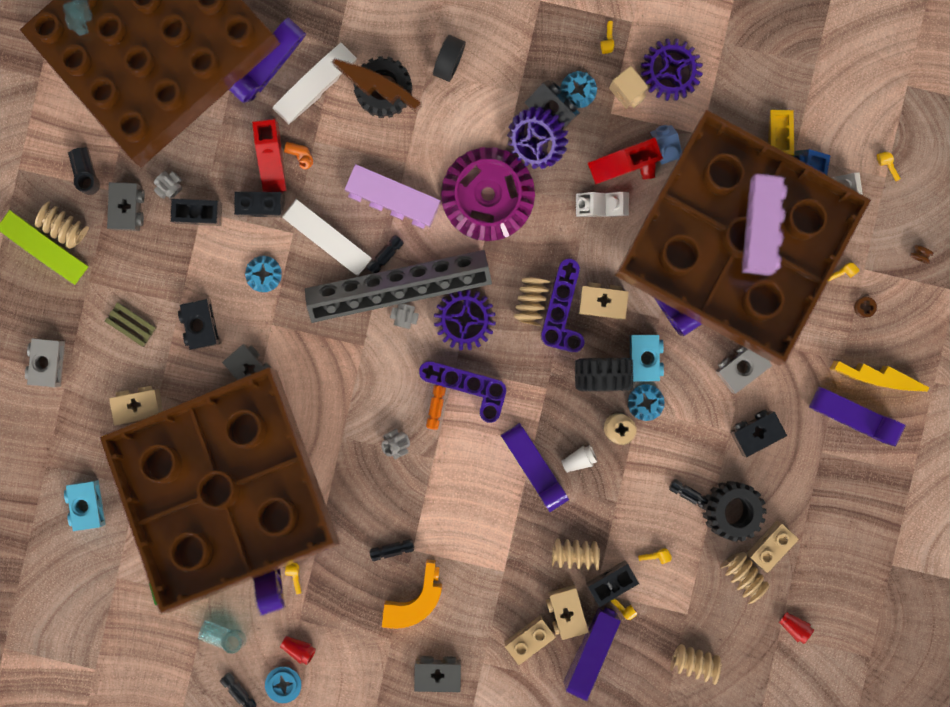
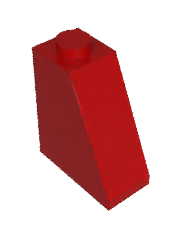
(625, 161)

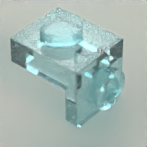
(77, 15)

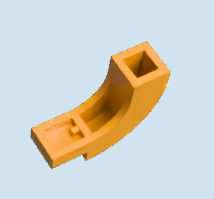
(409, 613)

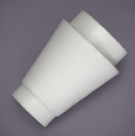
(580, 459)

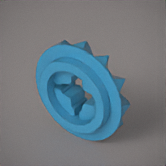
(580, 78)
(270, 281)
(636, 398)
(277, 693)

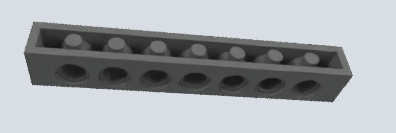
(397, 286)

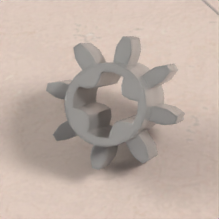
(167, 185)
(404, 315)
(395, 444)

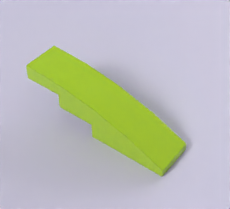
(42, 247)

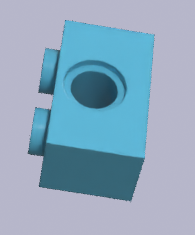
(639, 345)
(91, 493)

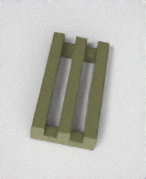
(114, 314)

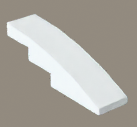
(312, 85)
(326, 237)

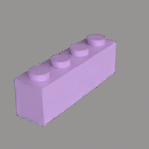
(393, 196)
(764, 225)

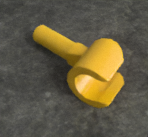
(607, 46)
(887, 158)
(850, 269)
(663, 555)
(293, 570)
(628, 612)

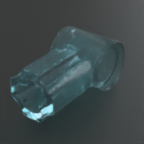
(219, 636)

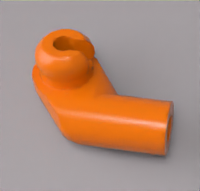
(302, 153)

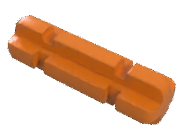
(435, 407)

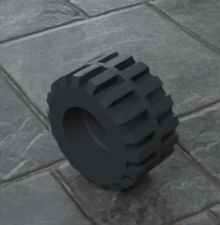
(398, 73)
(604, 374)
(751, 515)

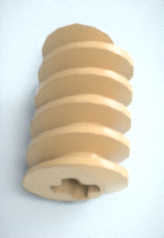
(60, 227)
(531, 300)
(627, 434)
(575, 553)
(746, 576)
(696, 662)

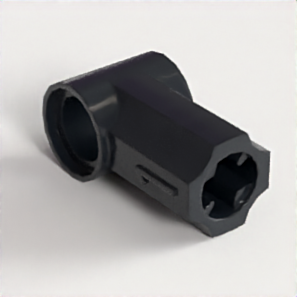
(83, 169)

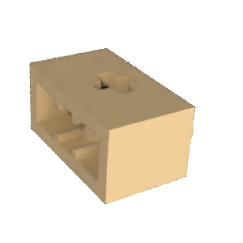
(629, 88)
(614, 309)
(122, 405)
(772, 546)
(573, 625)
(529, 639)

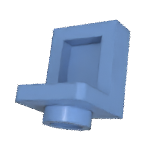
(668, 143)

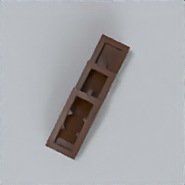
(370, 81)

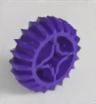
(667, 60)
(545, 128)
(480, 321)

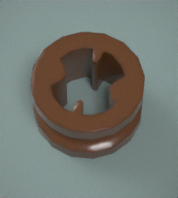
(921, 254)
(870, 302)

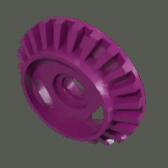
(507, 212)

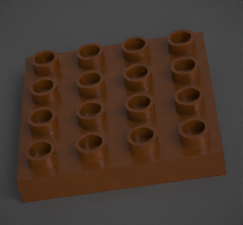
(151, 62)
(696, 234)
(219, 491)

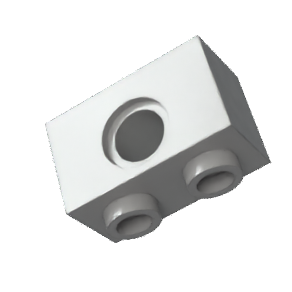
(52, 374)
(733, 378)

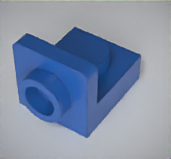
(814, 159)

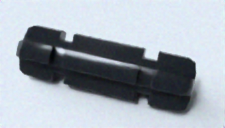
(385, 254)
(687, 493)
(391, 550)
(237, 691)

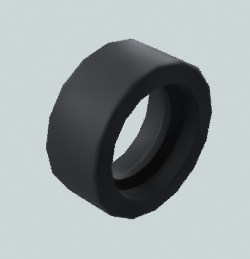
(449, 58)

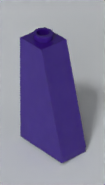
(592, 653)

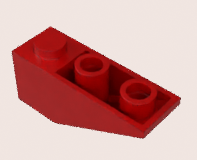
(269, 155)

